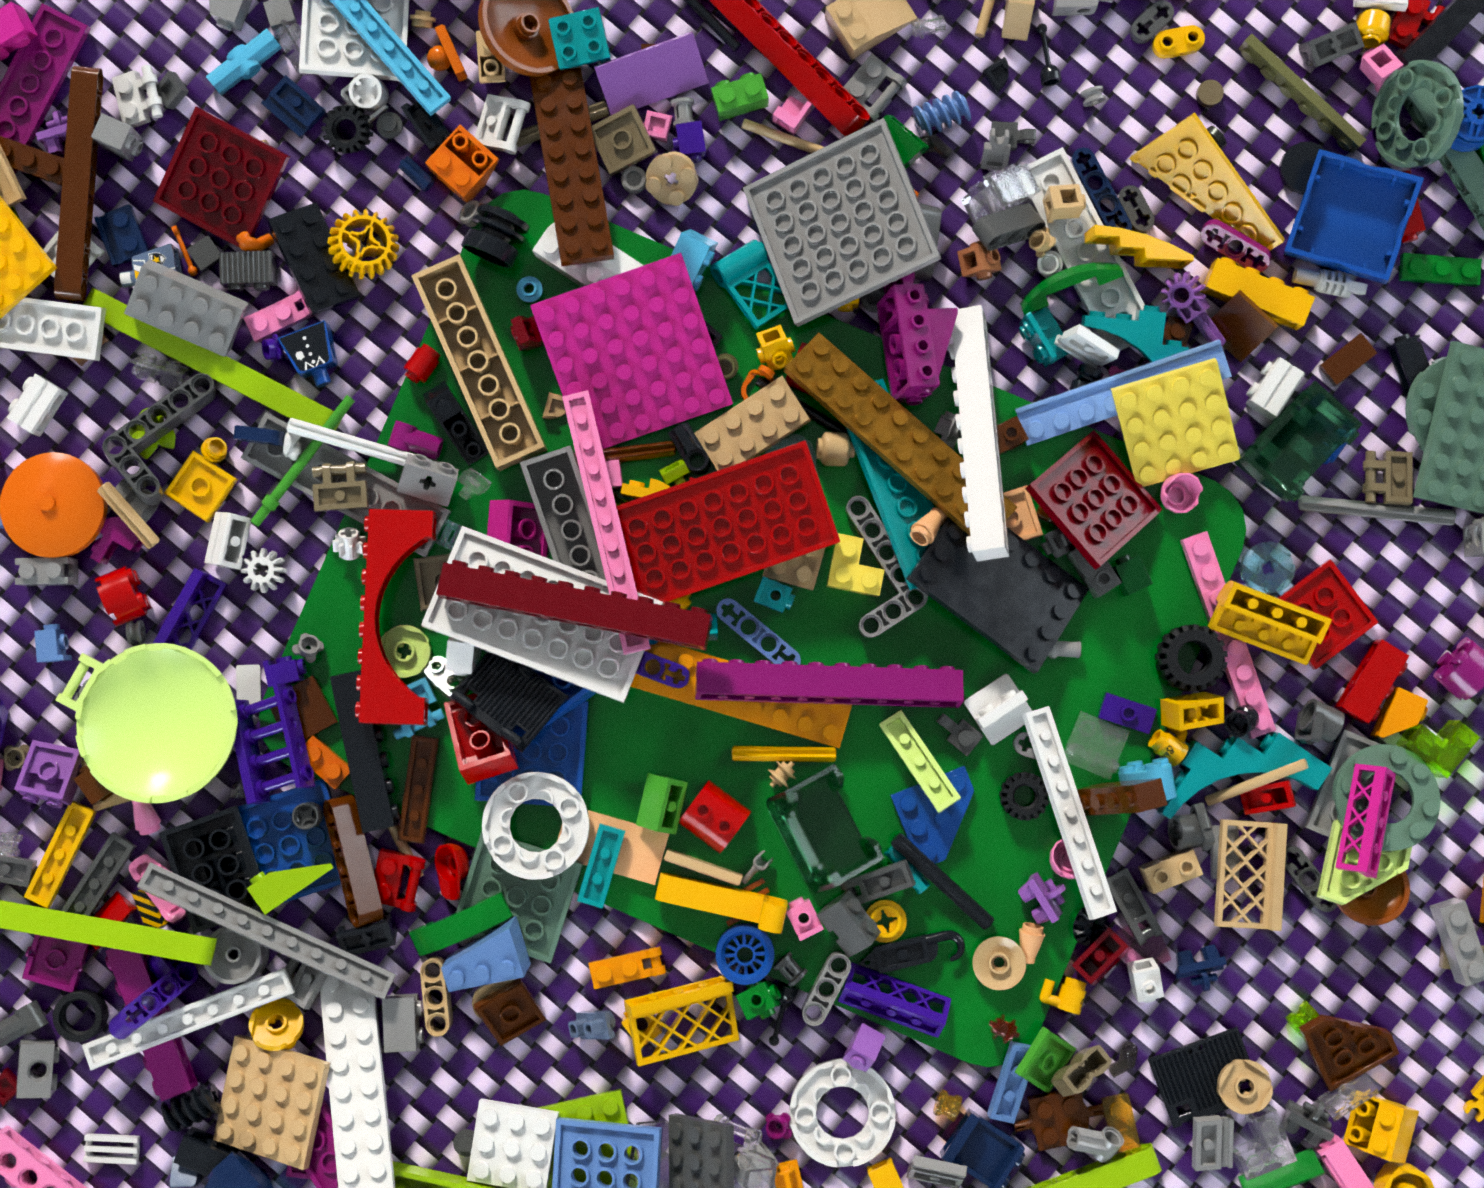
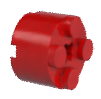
(122, 596)

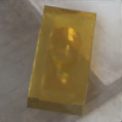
(1120, 1116)

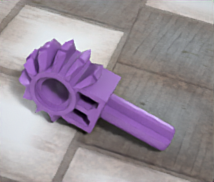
(1194, 307)

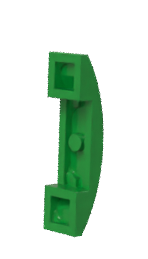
(1103, 272)
(461, 925)

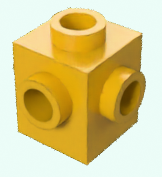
(774, 348)

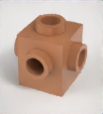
(978, 261)

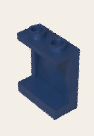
(983, 1149)

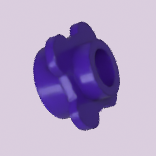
(272, 349)

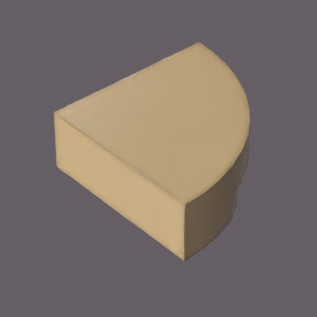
(554, 407)

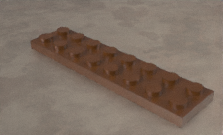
(571, 167)

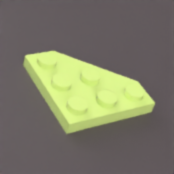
(1343, 885)

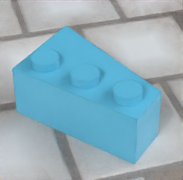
(697, 254)

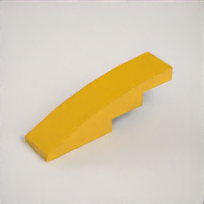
(1146, 249)

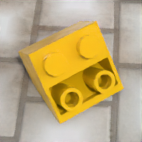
(1382, 1129)

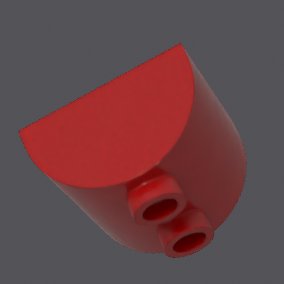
(714, 816)

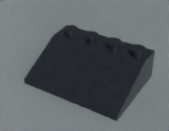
(214, 855)

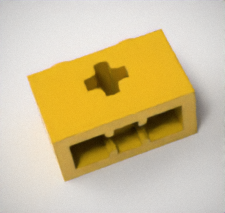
(1192, 711)

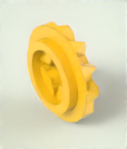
(896, 927)

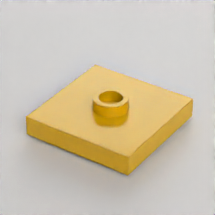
(200, 486)

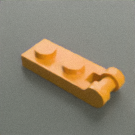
(626, 967)

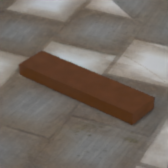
(418, 789)

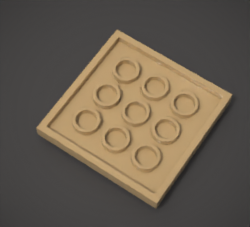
(272, 1102)

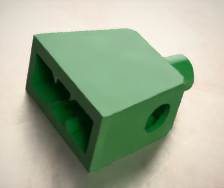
(907, 143)

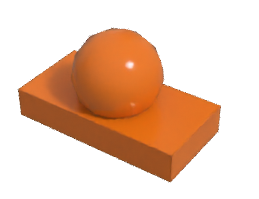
(443, 56)

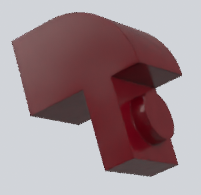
(526, 333)

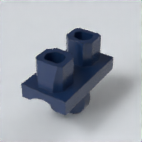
(1210, 963)

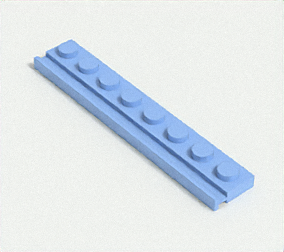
(1095, 401)

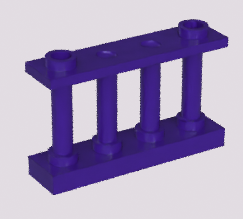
(247, 750)

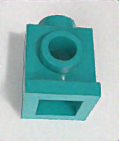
(763, 595)

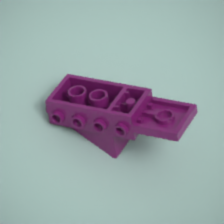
(913, 339)

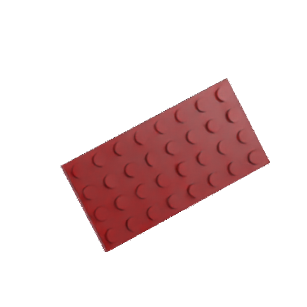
(727, 524)

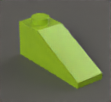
(280, 885)

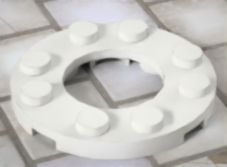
(497, 823)
(851, 1150)

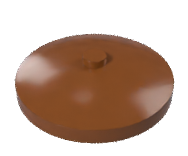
(520, 33)

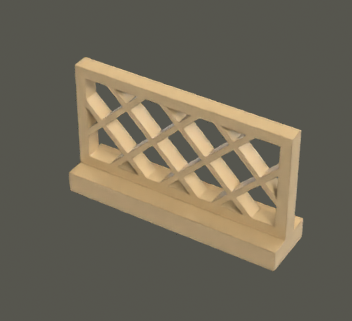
(1272, 879)

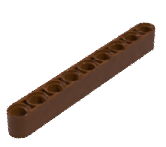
(78, 184)

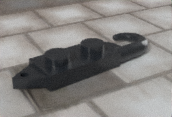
(911, 951)

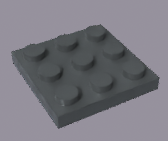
(700, 1153)

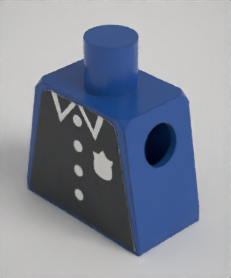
(311, 351)

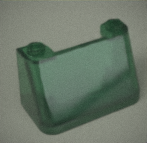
(1299, 442)
(822, 831)

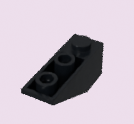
(456, 423)

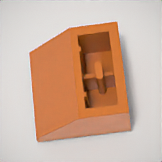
(462, 164)

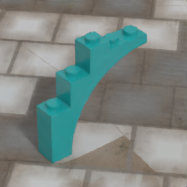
(1143, 333)
(1239, 757)

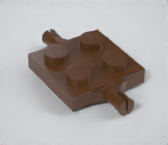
(1054, 1115)

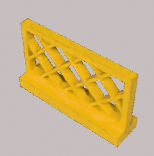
(676, 998)

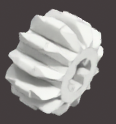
(268, 560)

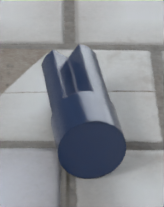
(416, 174)

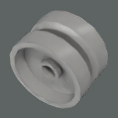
(246, 967)

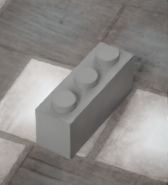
(1459, 940)

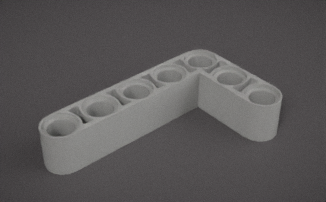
(874, 545)

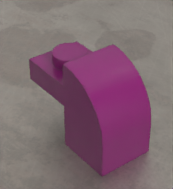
(114, 533)

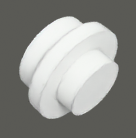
(1050, 263)

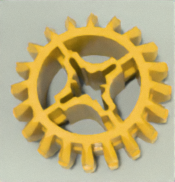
(373, 248)

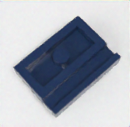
(293, 106)
(121, 235)

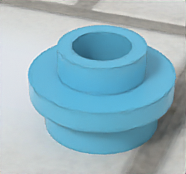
(529, 297)

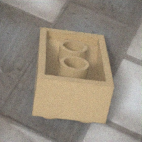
(867, 22)

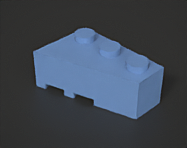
(488, 960)

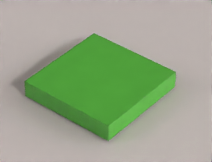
(1044, 1059)

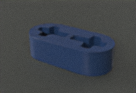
(259, 435)

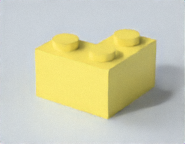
(847, 573)

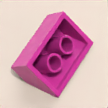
(517, 524)

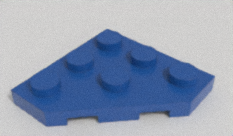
(921, 822)

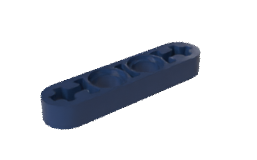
(1103, 193)

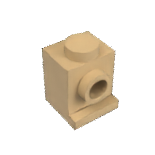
(1063, 202)

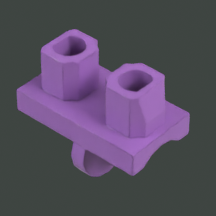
(54, 135)
(1046, 896)

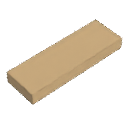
(703, 867)

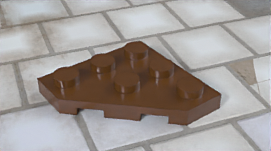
(1346, 1048)

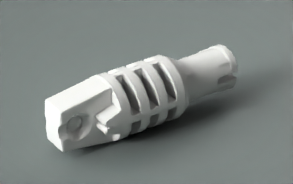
(1329, 282)

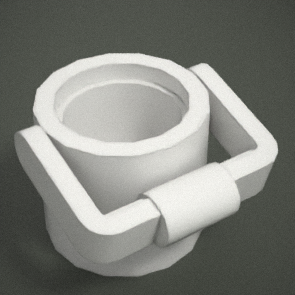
(367, 93)

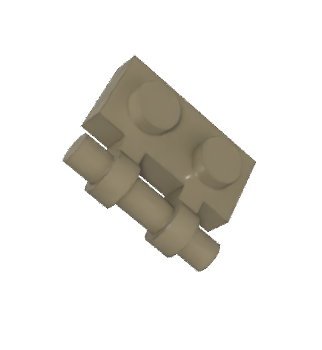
(1397, 477)
(340, 495)

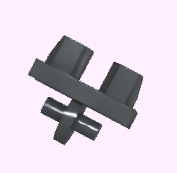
(1310, 1117)

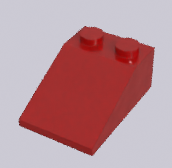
(477, 748)

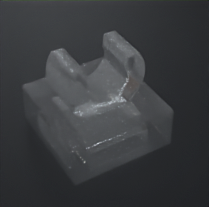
(473, 483)

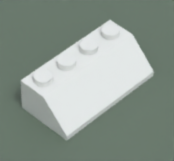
(585, 273)

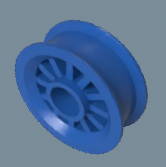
(734, 975)

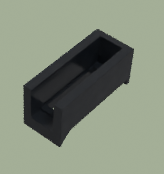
(1407, 359)

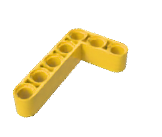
(723, 900)

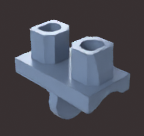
(593, 1025)

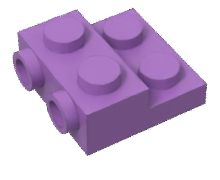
(49, 774)

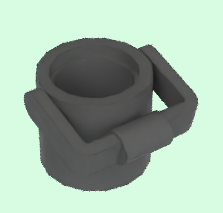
(1319, 721)
(1191, 829)

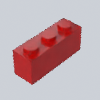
(1372, 681)

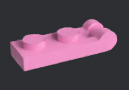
(276, 317)

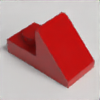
(1268, 797)

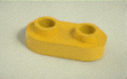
(1179, 42)

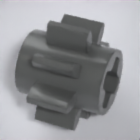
(1056, 543)

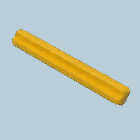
(783, 753)

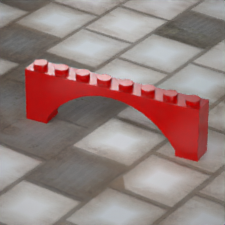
(391, 539)

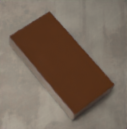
(1347, 359)

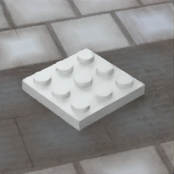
(512, 1145)

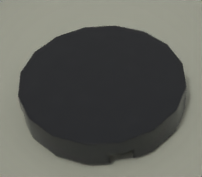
(1298, 164)

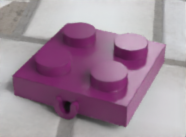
(55, 962)

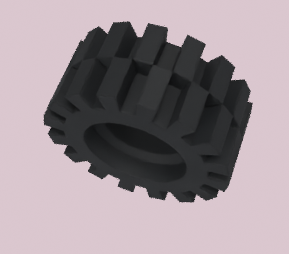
(333, 134)
(1040, 796)

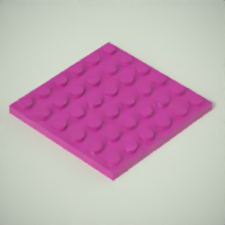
(635, 349)

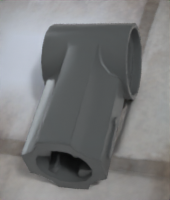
(24, 1021)

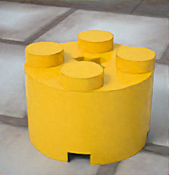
(1401, 1176)

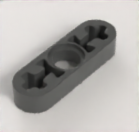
(1301, 858)

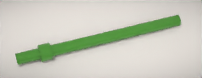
(271, 501)

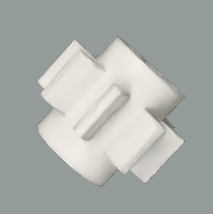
(348, 543)

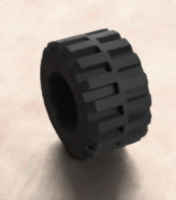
(1212, 651)

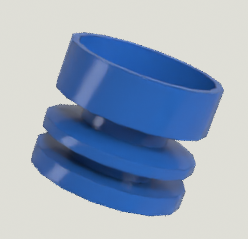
(1472, 129)

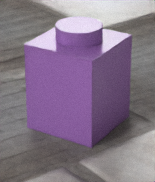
(864, 1047)

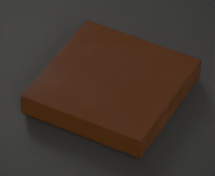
(1243, 325)
(312, 707)
(510, 1011)

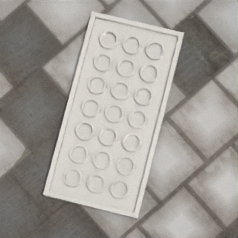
(556, 648)

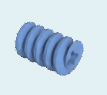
(941, 113)

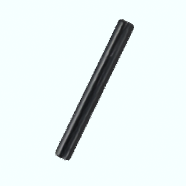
(942, 881)

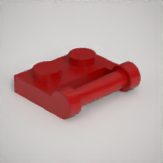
(389, 877)

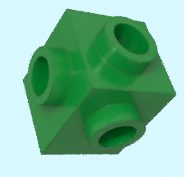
(759, 1000)

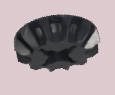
(1084, 934)

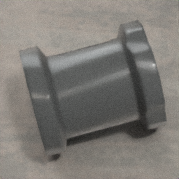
(790, 969)

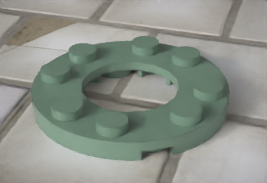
(1386, 110)
(1422, 400)
(1421, 785)

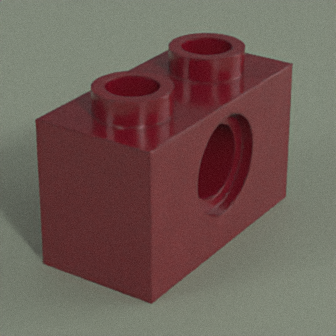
(1101, 956)

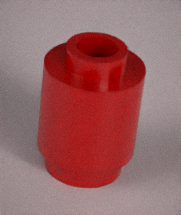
(421, 364)

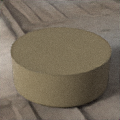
(1209, 93)

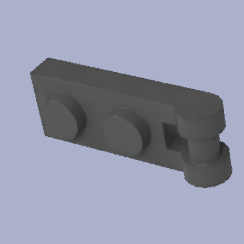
(881, 881)
(1133, 906)

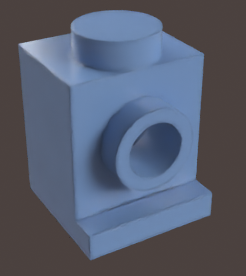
(51, 644)

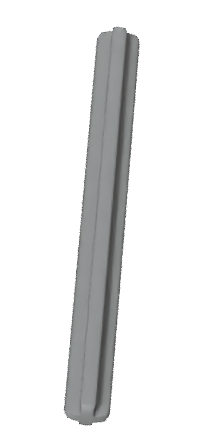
(1376, 510)

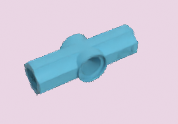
(244, 62)

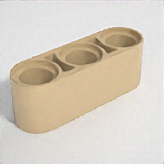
(433, 1008)

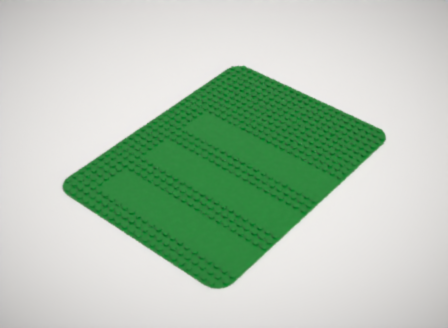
(693, 744)

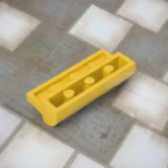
(1268, 622)

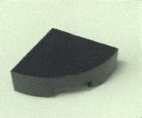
(997, 74)

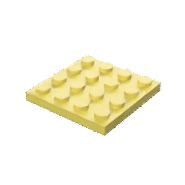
(1176, 422)

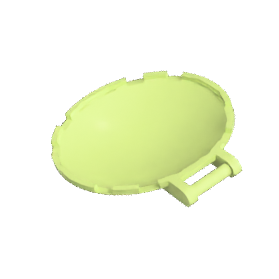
(153, 721)

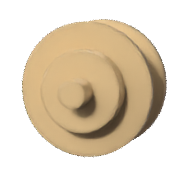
(782, 774)

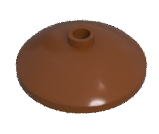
(1380, 903)

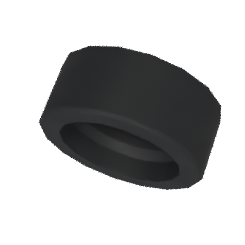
(62, 1025)

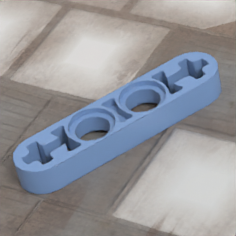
(760, 632)

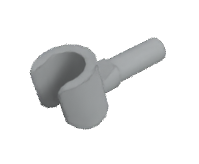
(758, 865)

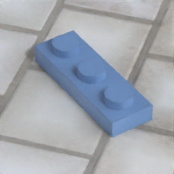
(1010, 1086)

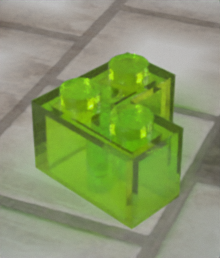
(1440, 751)

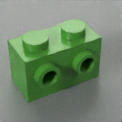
(739, 96)
(661, 803)

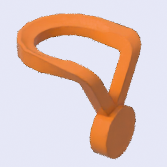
(762, 371)

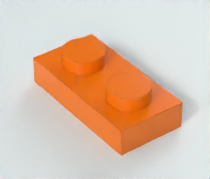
(326, 762)

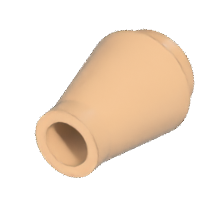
(926, 529)
(1030, 940)

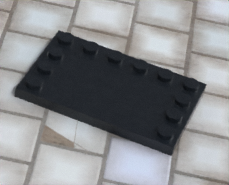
(1010, 601)

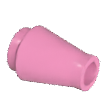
(145, 818)

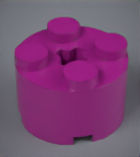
(1462, 669)

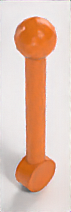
(192, 270)

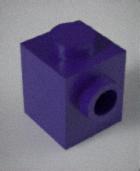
(690, 140)

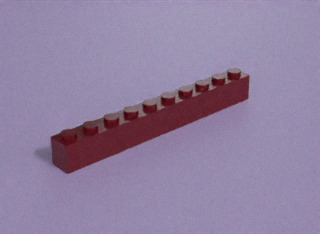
(575, 606)

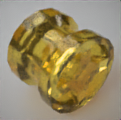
(947, 1105)

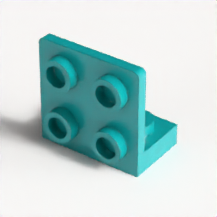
(579, 38)
(1041, 332)

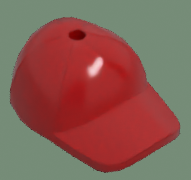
(451, 867)

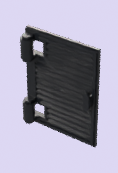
(509, 698)
(1192, 1073)

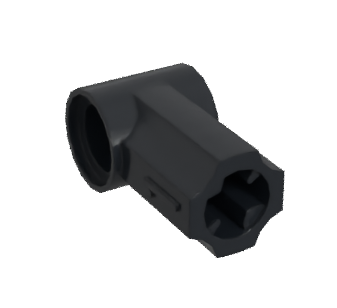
(689, 447)

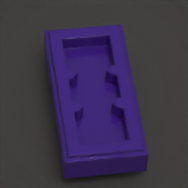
(1127, 713)

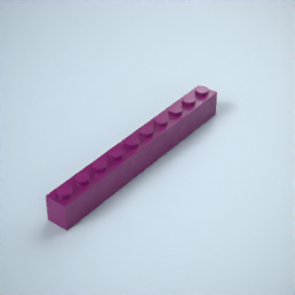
(829, 684)

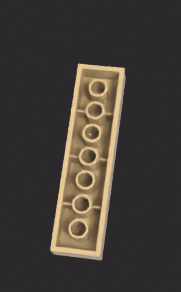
(479, 362)

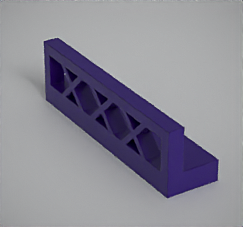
(183, 605)
(894, 1005)

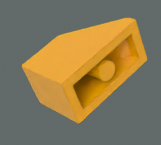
(1399, 713)

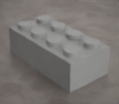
(186, 308)

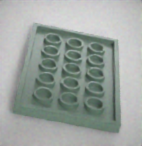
(1454, 448)

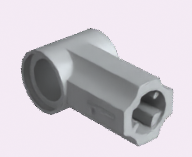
(1100, 1144)

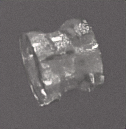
(9, 844)

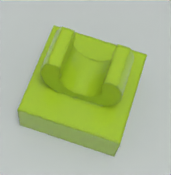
(674, 472)

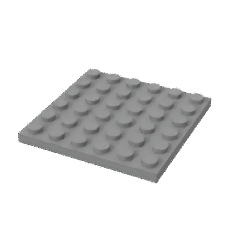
(841, 223)

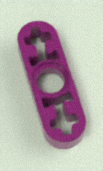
(1215, 243)

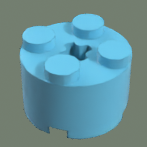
(1158, 769)

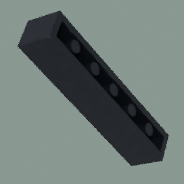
(365, 759)

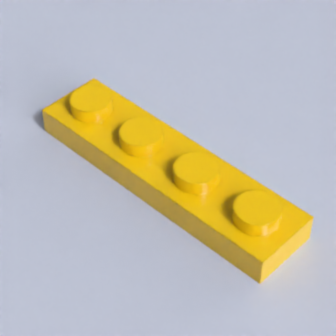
(60, 854)

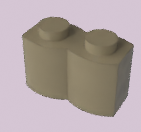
(1082, 1068)

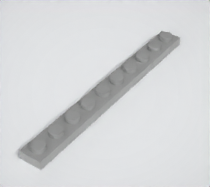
(266, 931)

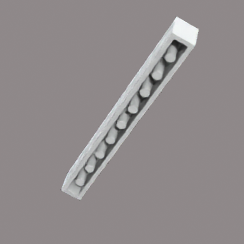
(979, 436)

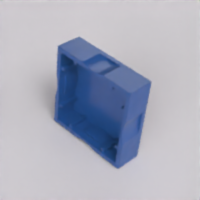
(1353, 216)

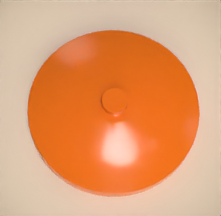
(53, 505)

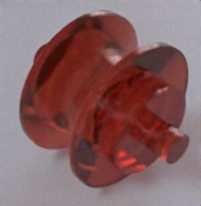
(1003, 1029)

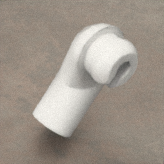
(290, 446)

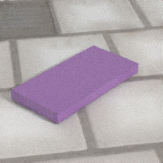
(652, 73)

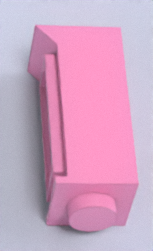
(1342, 1164)

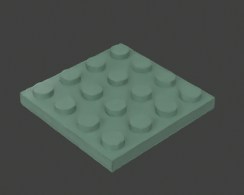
(538, 904)

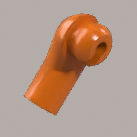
(252, 244)

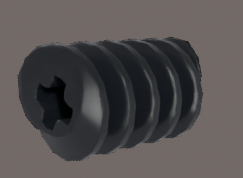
(191, 1109)

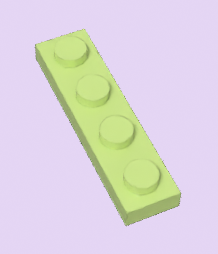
(919, 761)

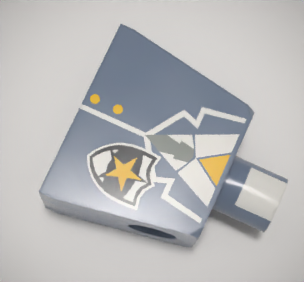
(165, 255)

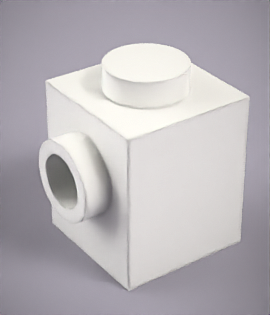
(1145, 980)

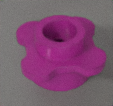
(771, 1127)

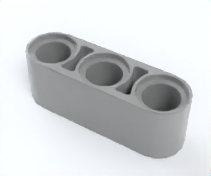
(823, 1001)

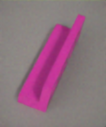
(1375, 823)

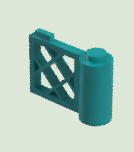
(738, 269)

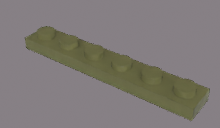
(1307, 99)

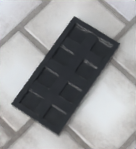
(304, 245)

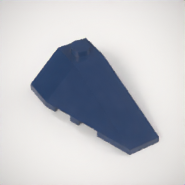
(238, 1173)

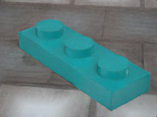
(601, 865)

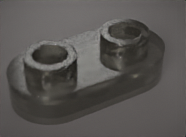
(442, 679)

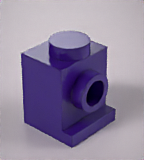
(285, 671)

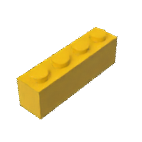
(1280, 302)

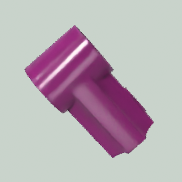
(410, 439)

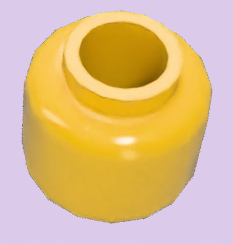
(1373, 27)

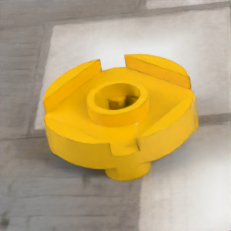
(283, 1037)

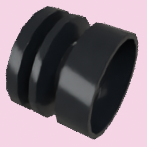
(497, 231)

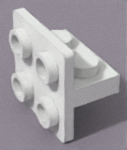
(998, 708)

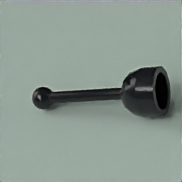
(1050, 74)
(788, 995)

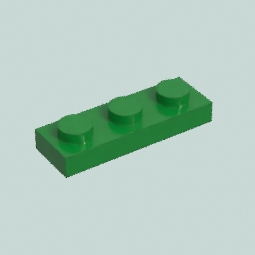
(1440, 269)

